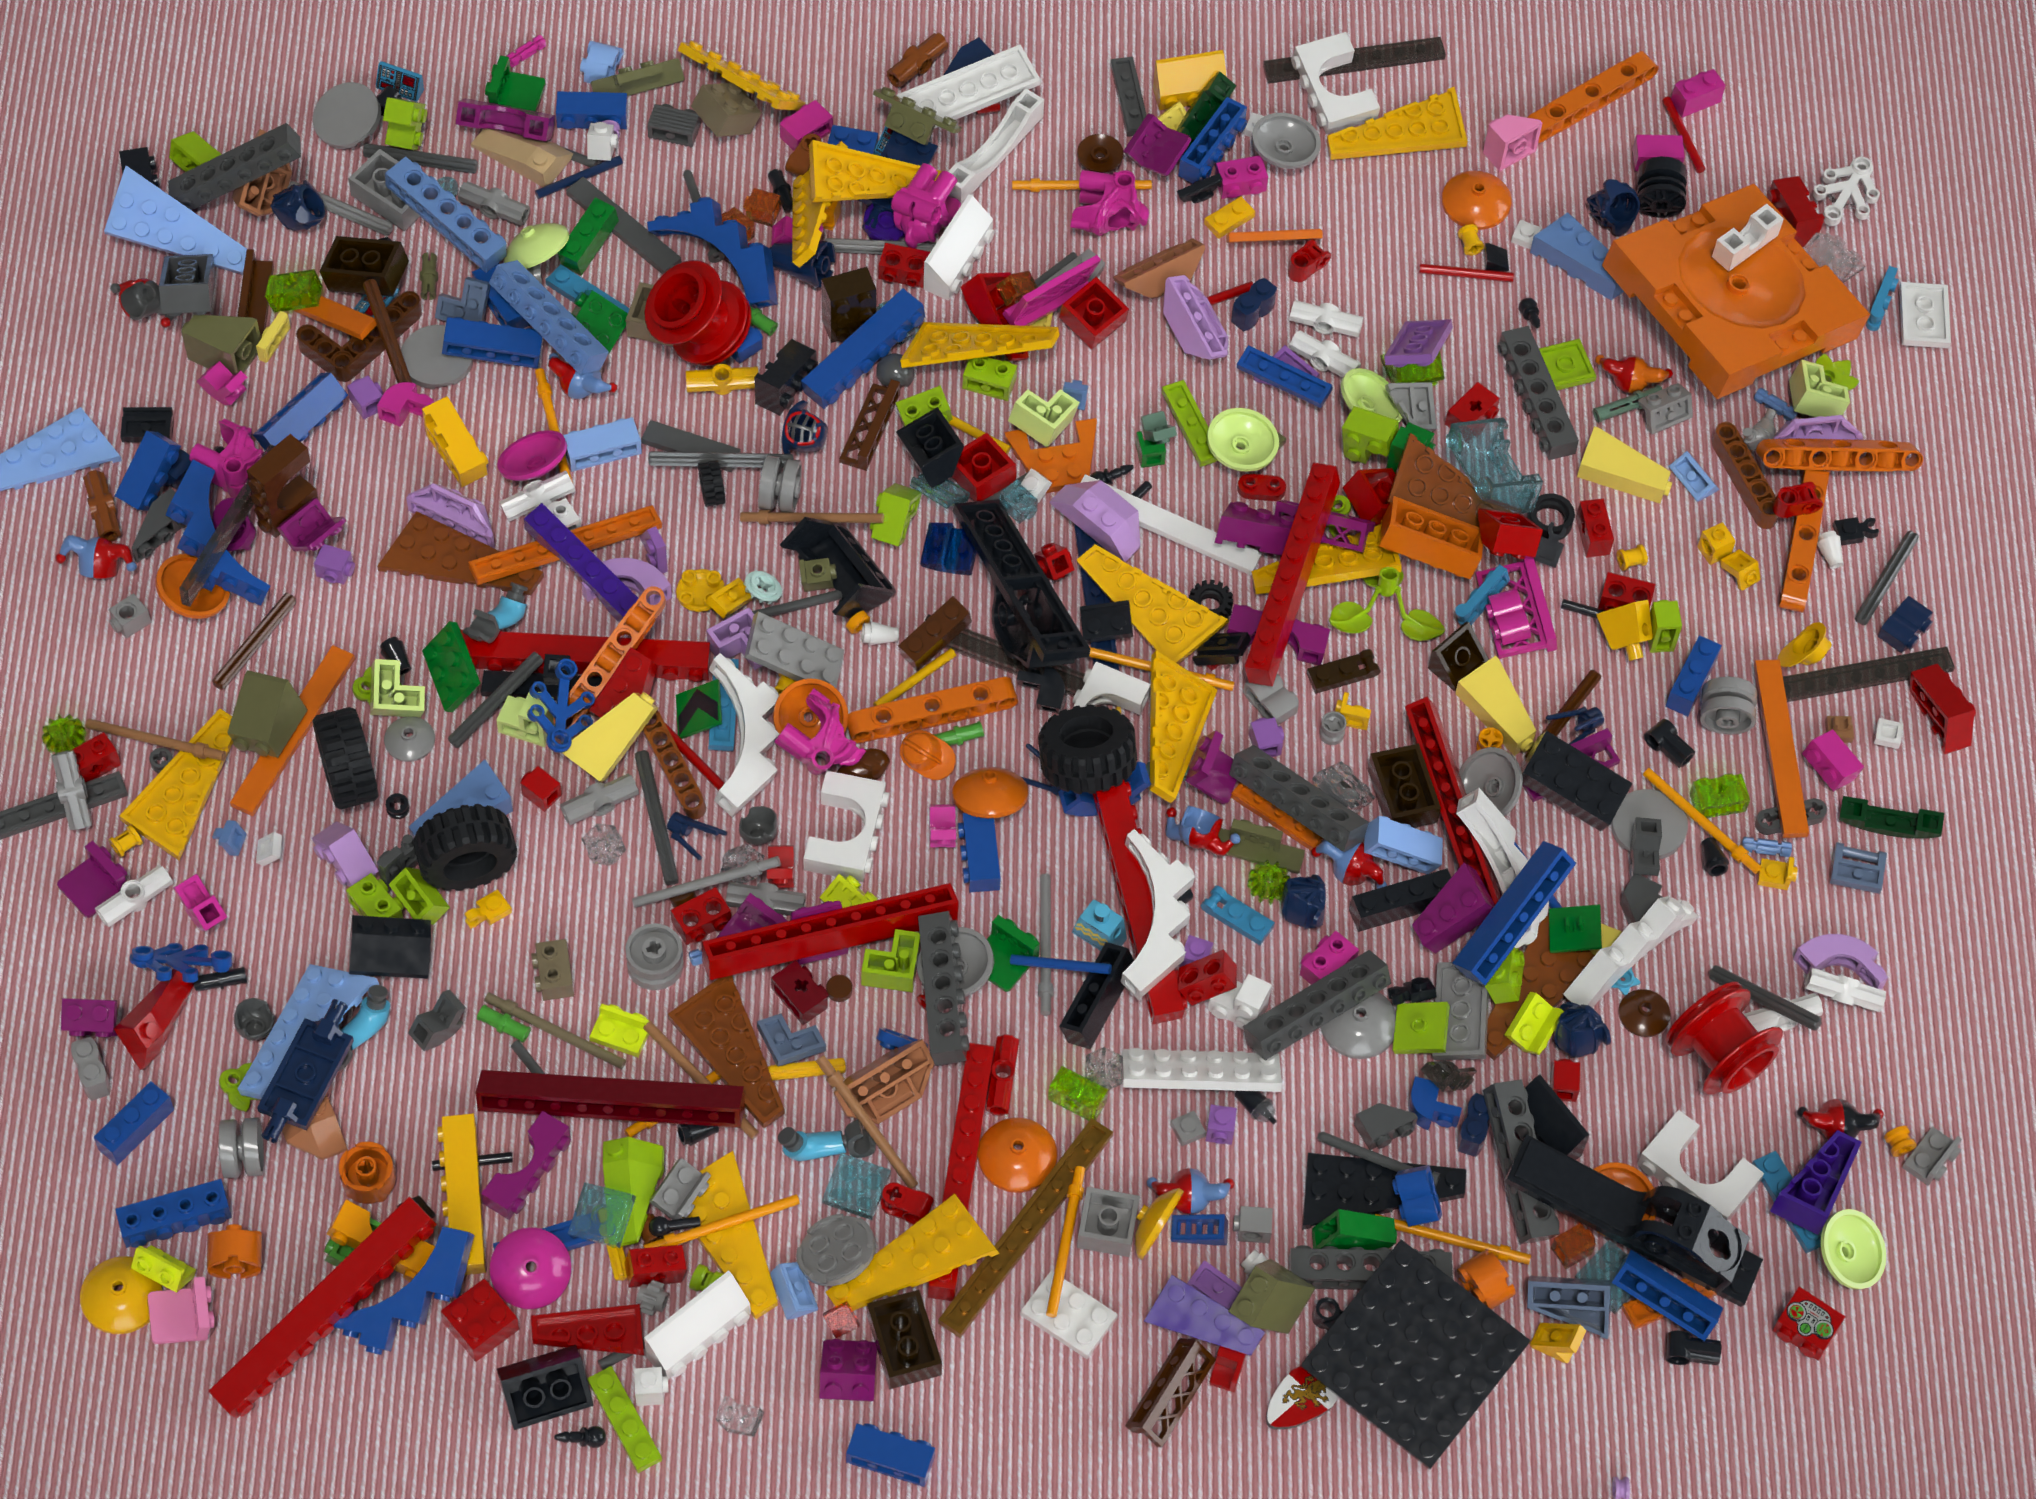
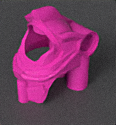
(1111, 203)
(925, 205)
(233, 461)
(828, 743)

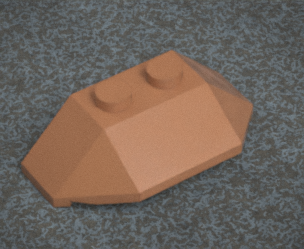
(259, 193)
(1150, 274)
(890, 1081)
(322, 1136)

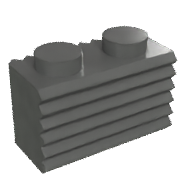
(673, 125)

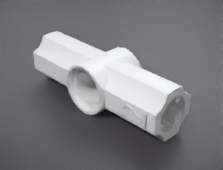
(1326, 318)
(1323, 354)
(537, 493)
(121, 903)
(1845, 989)
(1767, 1018)

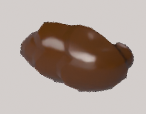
(870, 766)

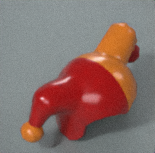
(1632, 372)

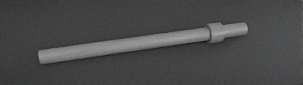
(752, 868)
(1045, 988)

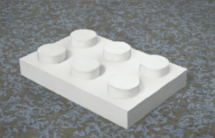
(1924, 315)
(1079, 1319)

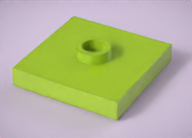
(1568, 364)
(1421, 1028)

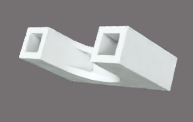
(1332, 110)
(1113, 687)
(852, 856)
(1663, 1162)

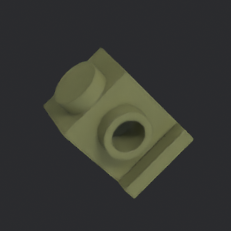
(817, 581)

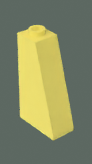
(1623, 468)
(1497, 705)
(609, 738)

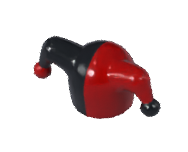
(1841, 1116)

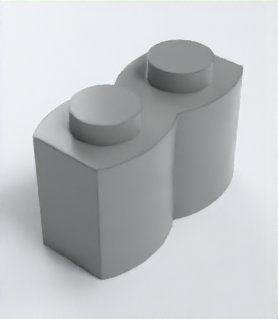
(1272, 701)
(90, 1068)

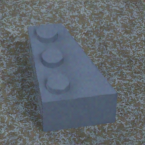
(1573, 1301)

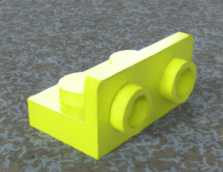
(847, 892)
(1533, 1024)
(620, 1030)
(162, 1268)

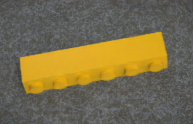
(462, 1183)

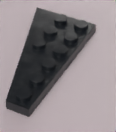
(1362, 1186)

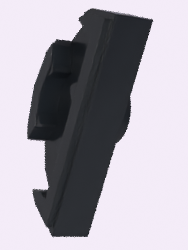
(1201, 189)

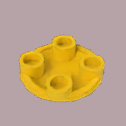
(696, 588)

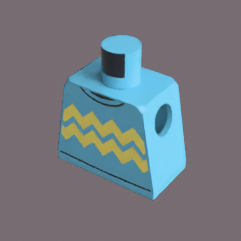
(1100, 925)

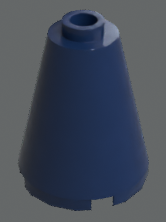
(811, 271)

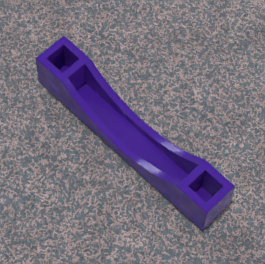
(566, 546)

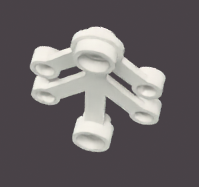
(1859, 169)

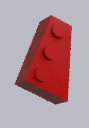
(1791, 200)
(632, 676)
(1945, 706)

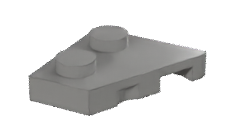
(1414, 403)

